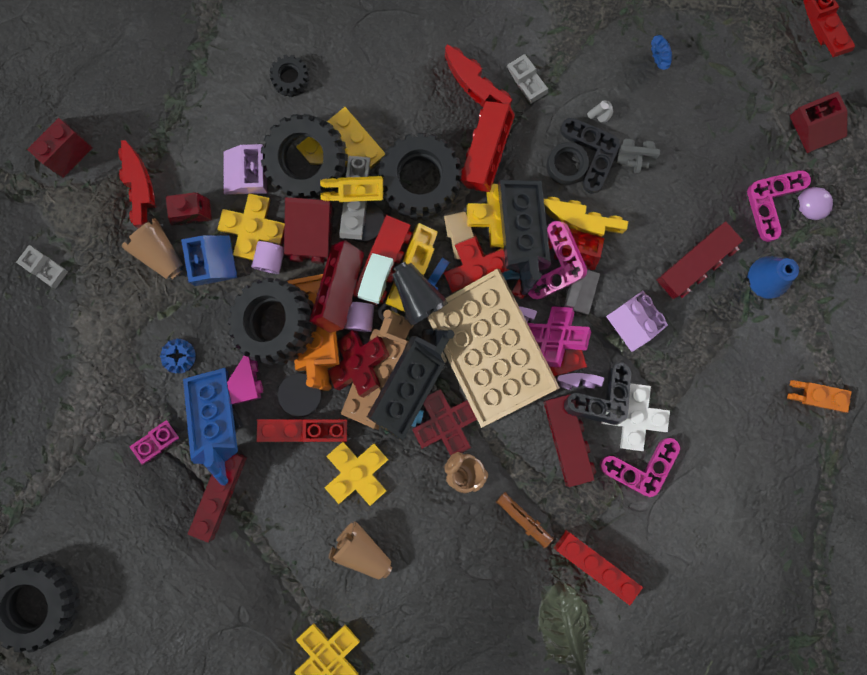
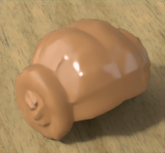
(465, 473)

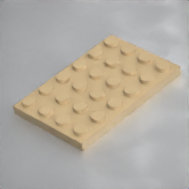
(493, 349)

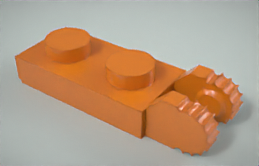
(821, 396)

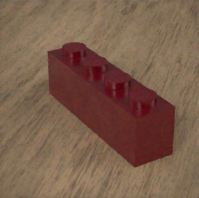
(699, 260)
(337, 287)
(569, 443)
(216, 501)

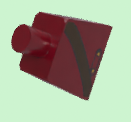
(187, 210)

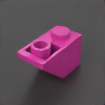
(243, 382)

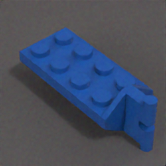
(210, 421)

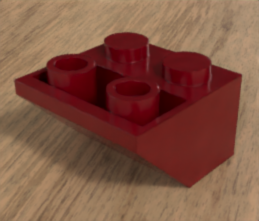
(821, 122)

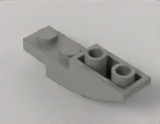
(354, 212)

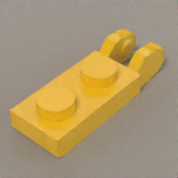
(353, 189)

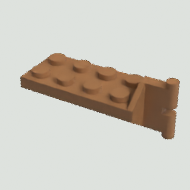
(394, 334)

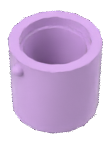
(268, 257)
(360, 317)

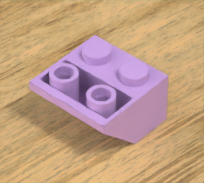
(244, 170)
(637, 321)

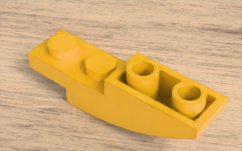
(574, 216)
(419, 254)

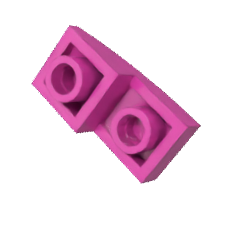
(154, 442)

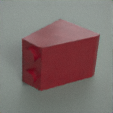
(60, 148)
(308, 229)

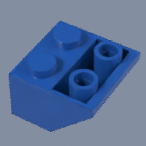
(209, 259)

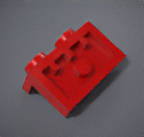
(589, 248)

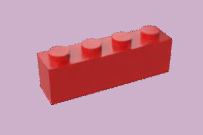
(487, 146)
(388, 244)
(598, 567)

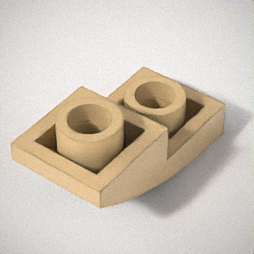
(457, 229)

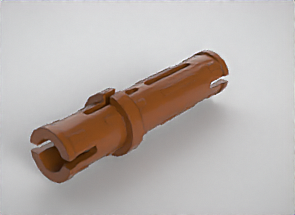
(529, 524)

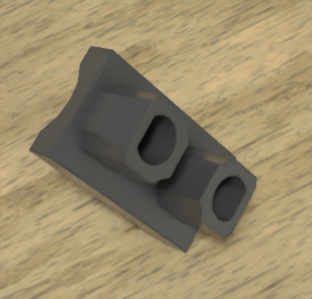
(638, 156)

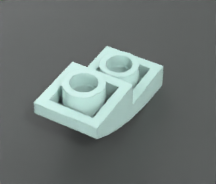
(375, 278)

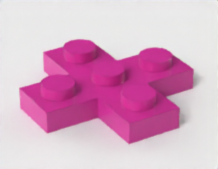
(559, 335)

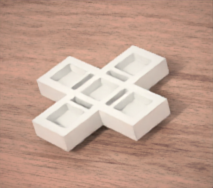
(640, 418)

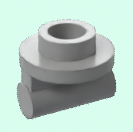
(602, 111)

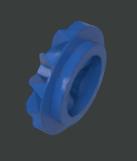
(661, 52)
(183, 363)

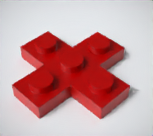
(474, 264)

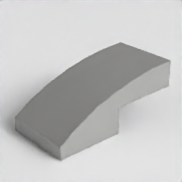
(527, 79)
(42, 266)

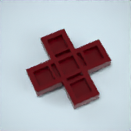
(358, 363)
(445, 423)

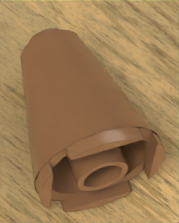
(154, 249)
(360, 553)

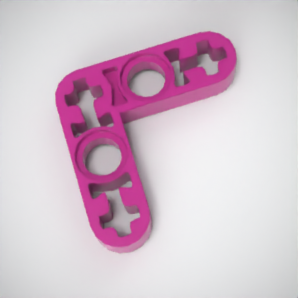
(766, 199)
(565, 269)
(642, 477)

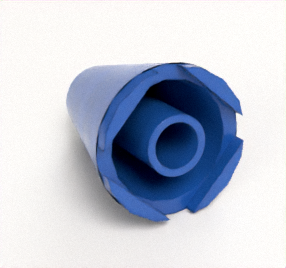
(772, 276)

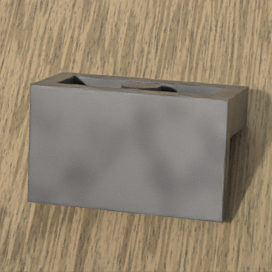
(582, 292)

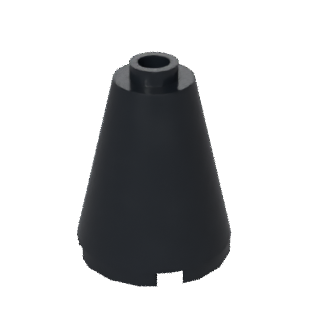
(416, 293)

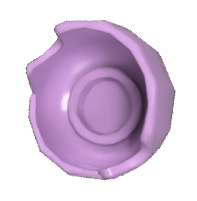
(815, 203)

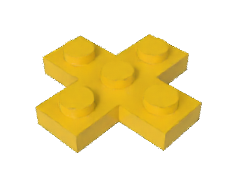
(488, 216)
(251, 226)
(356, 473)
(326, 654)

